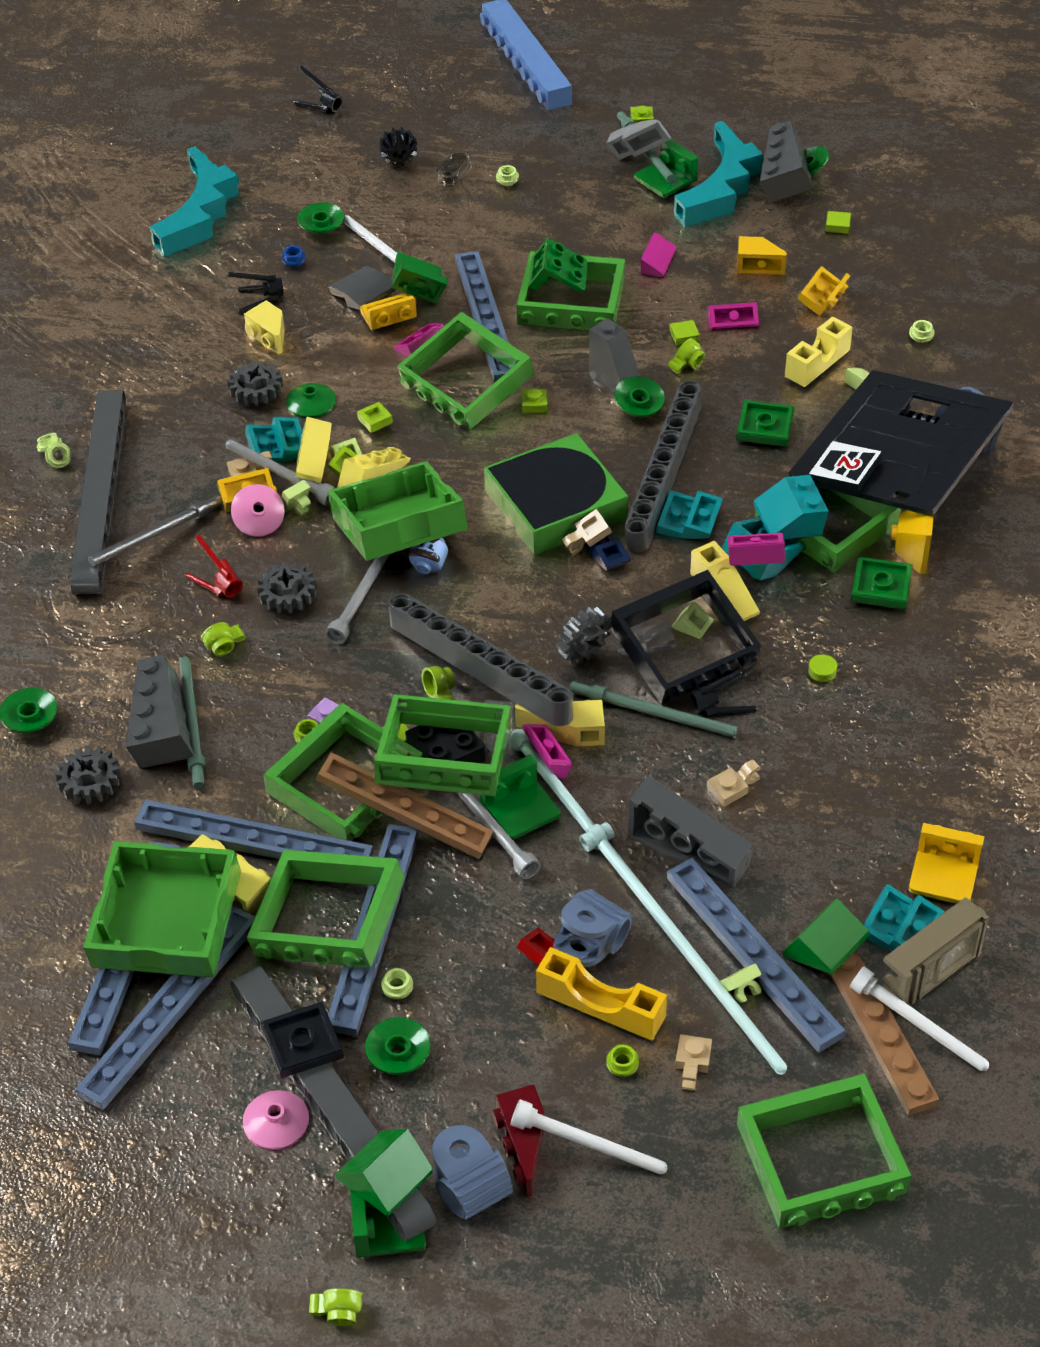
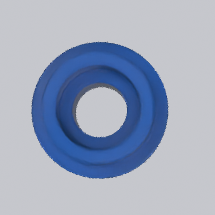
(293, 256)

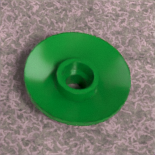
(816, 158)
(320, 217)
(639, 396)
(311, 400)
(28, 710)
(395, 1035)

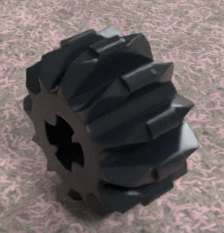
(398, 146)

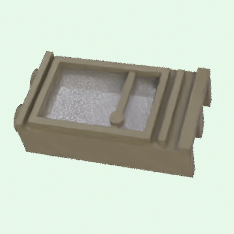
(936, 951)

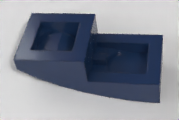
(609, 552)

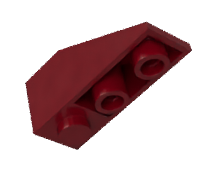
(518, 1143)

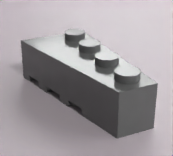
(784, 164)
(157, 717)
(685, 832)

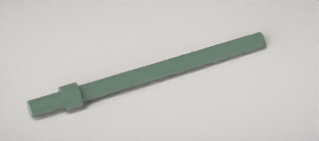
(652, 155)
(601, 693)
(197, 763)

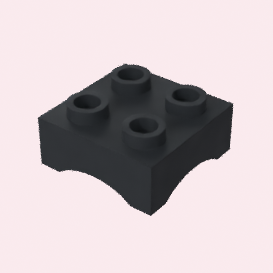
(446, 743)

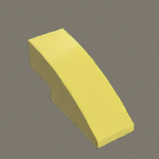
(313, 449)

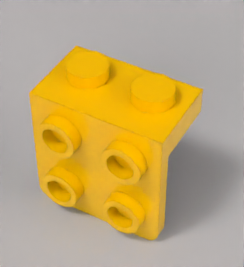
(946, 863)

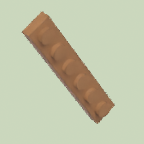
(405, 806)
(887, 1042)

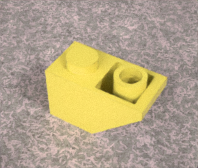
(266, 325)

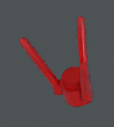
(225, 580)

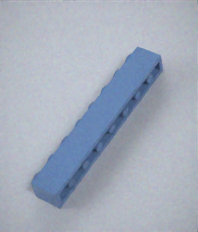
(526, 54)

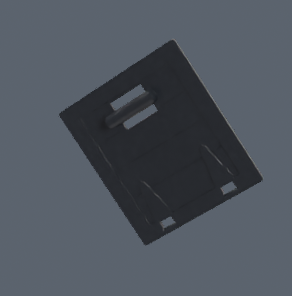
(919, 451)

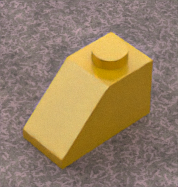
(760, 256)

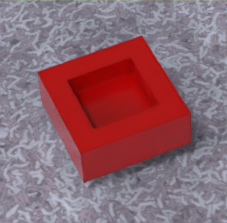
(536, 945)

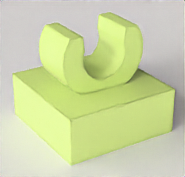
(297, 498)
(742, 979)

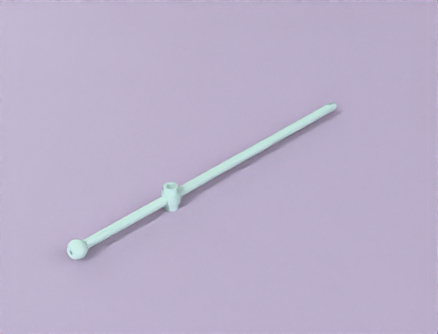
(598, 838)

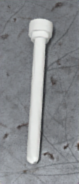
(370, 238)
(866, 983)
(527, 1117)

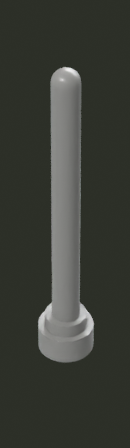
(319, 490)
(339, 629)
(524, 863)

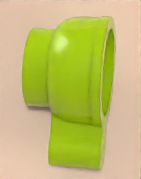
(687, 355)
(220, 636)
(438, 682)
(338, 1304)

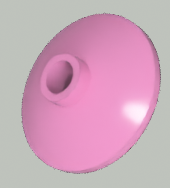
(256, 523)
(276, 1131)

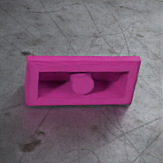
(657, 256)
(733, 316)
(417, 339)
(756, 549)
(548, 749)

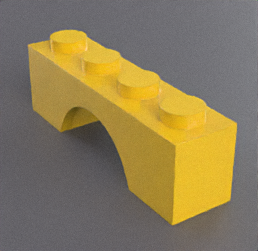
(632, 1009)

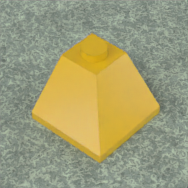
(913, 538)

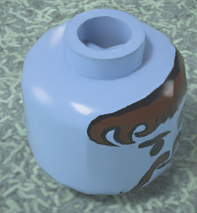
(429, 556)

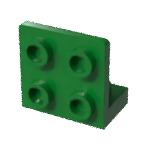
(679, 161)
(560, 263)
(418, 278)
(520, 800)
(375, 1234)

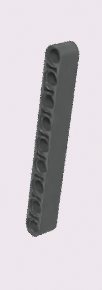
(663, 467)
(481, 660)

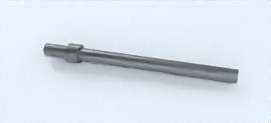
(195, 511)

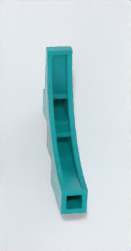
(720, 191)
(207, 203)

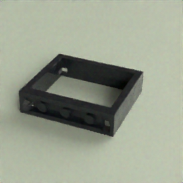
(668, 599)

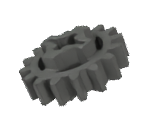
(255, 383)
(286, 587)
(584, 635)
(88, 775)

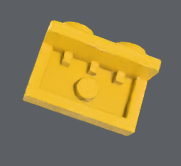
(821, 291)
(389, 311)
(232, 485)

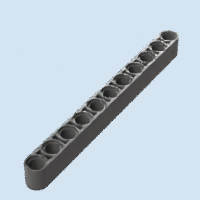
(98, 491)
(329, 1098)

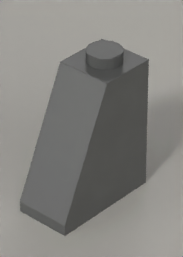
(610, 354)

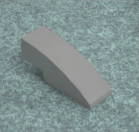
(637, 138)

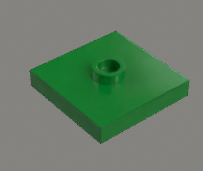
(765, 423)
(881, 583)

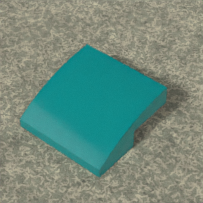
(279, 438)
(688, 515)
(898, 917)

